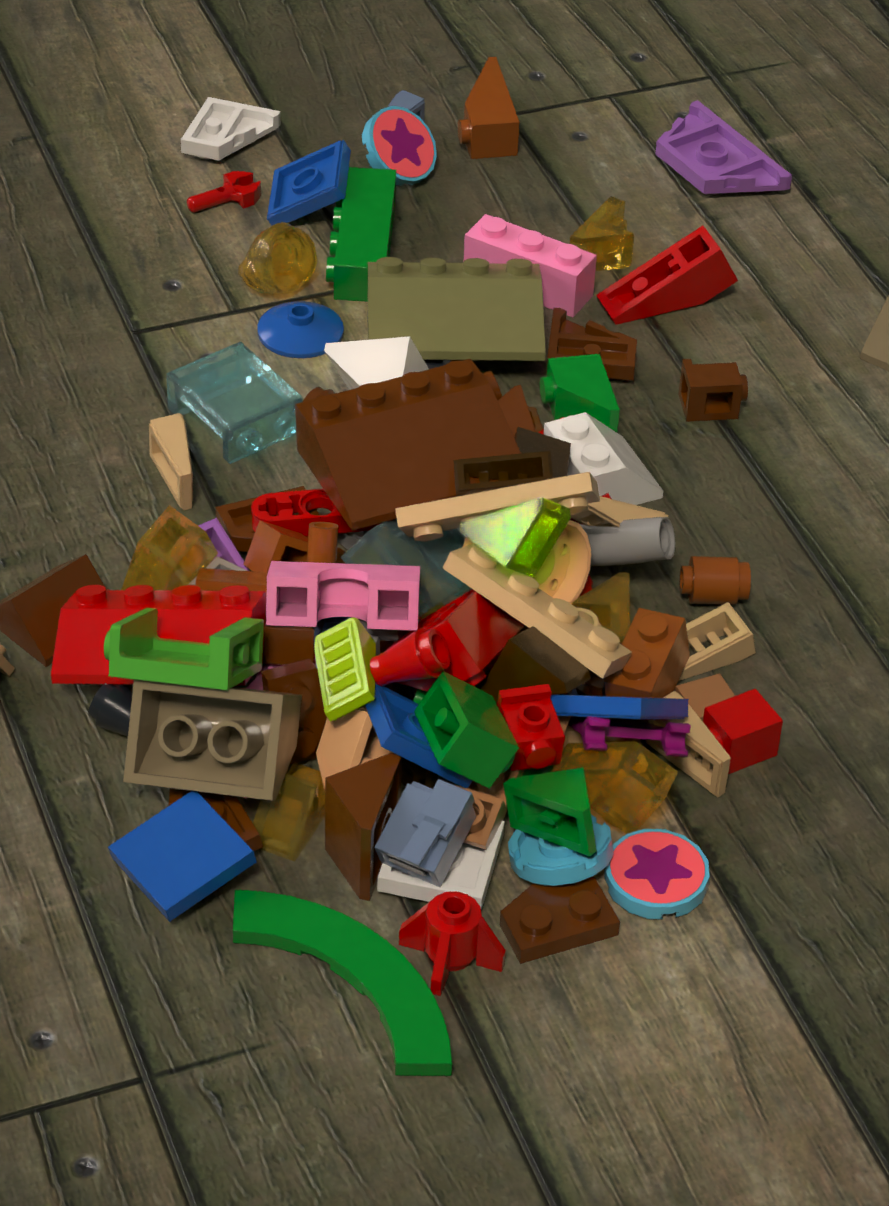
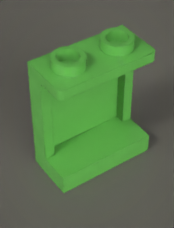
(141, 655)

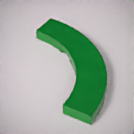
(364, 961)

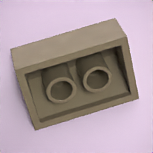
(211, 738)

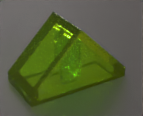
(519, 534)

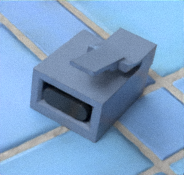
(427, 830)

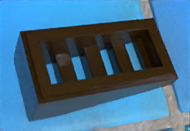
(508, 469)

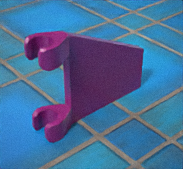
(596, 728)

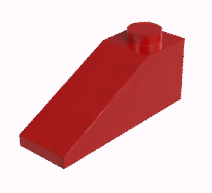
(670, 281)

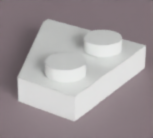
(226, 127)

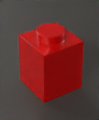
(745, 728)

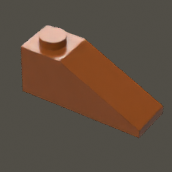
(490, 118)

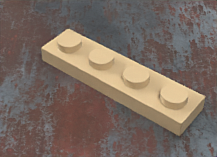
(430, 519)
(556, 618)

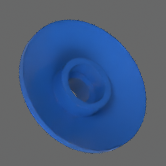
(299, 329)

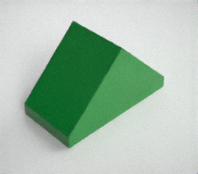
(553, 808)

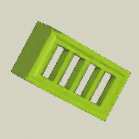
(344, 667)

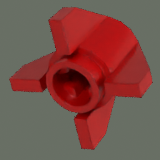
(452, 936)

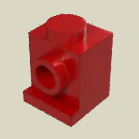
(533, 726)

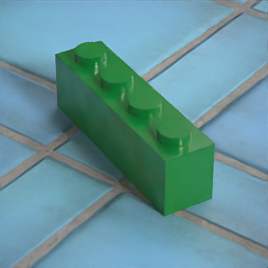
(361, 230)

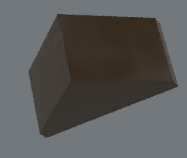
(534, 661)

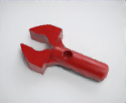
(237, 187)

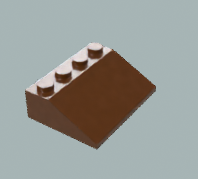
(399, 438)

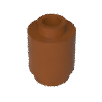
(715, 580)

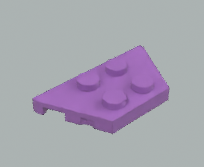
(718, 156)

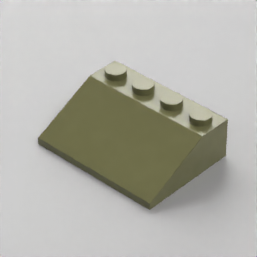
(459, 307)

